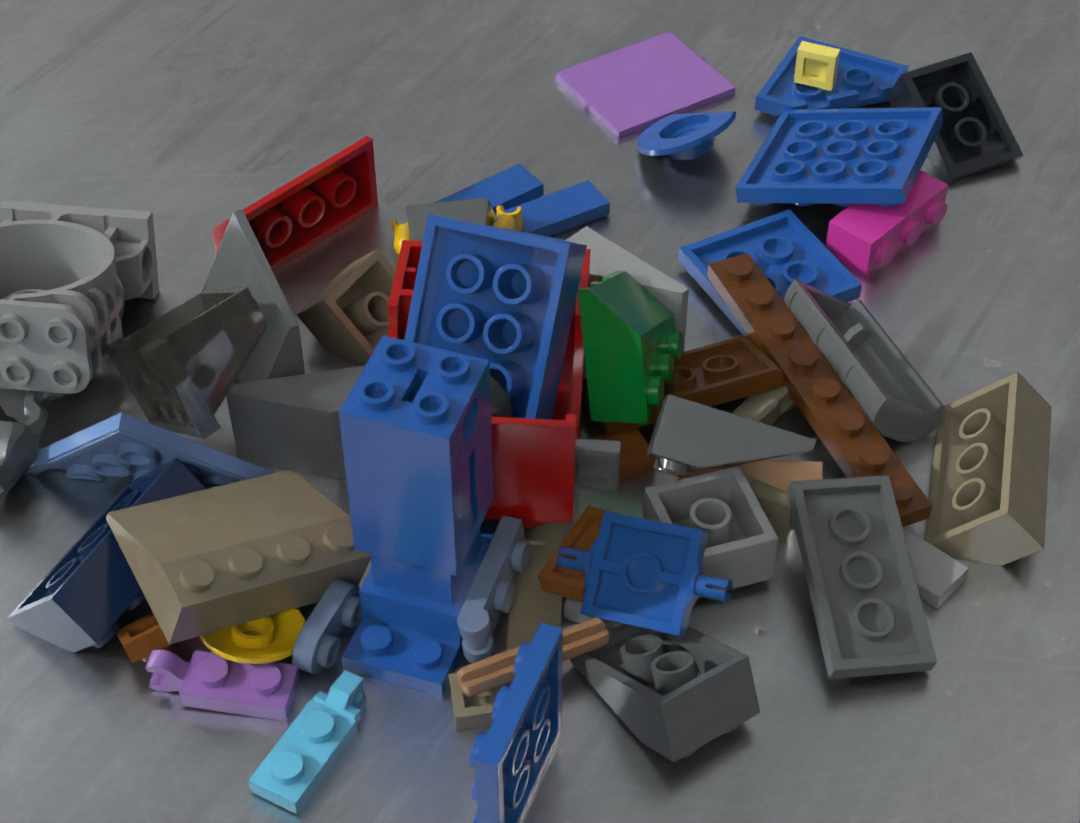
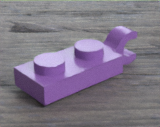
(226, 685)

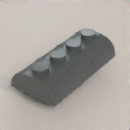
(867, 363)

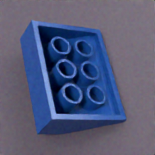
(501, 301)

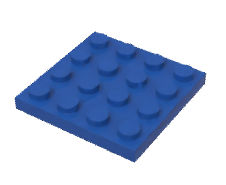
(841, 156)

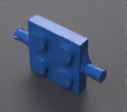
(644, 573)

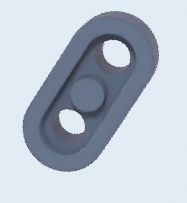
(326, 626)

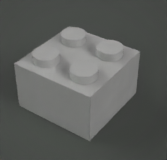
(724, 505)

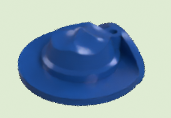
(684, 134)

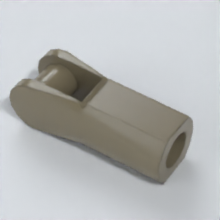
(766, 405)

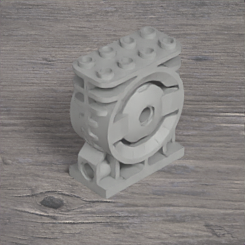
(67, 289)

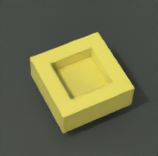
(816, 65)

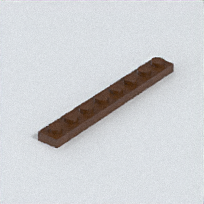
(814, 383)

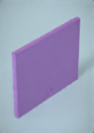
(644, 83)

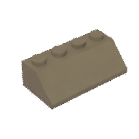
(991, 474)

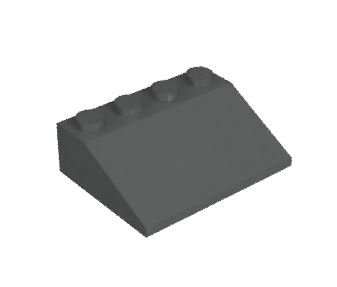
(242, 265)

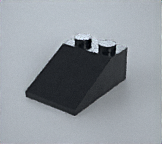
(973, 125)

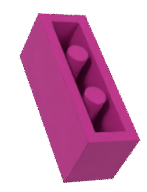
(871, 235)

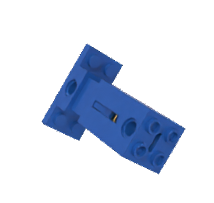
(417, 503)

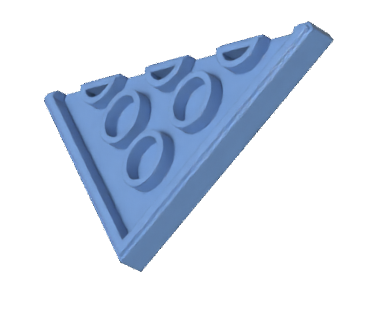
(135, 447)

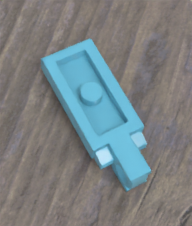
(311, 745)

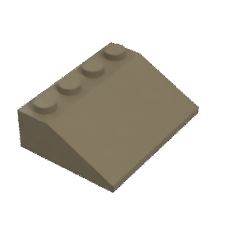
(236, 552)

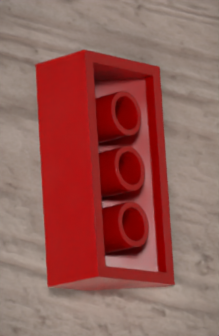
(312, 205)

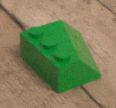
(626, 348)

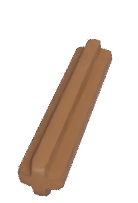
(500, 667)

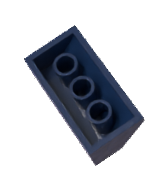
(93, 581)

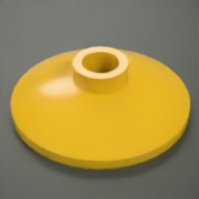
(258, 640)

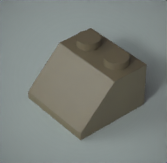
(351, 307)

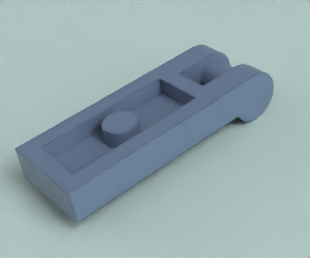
(493, 588)

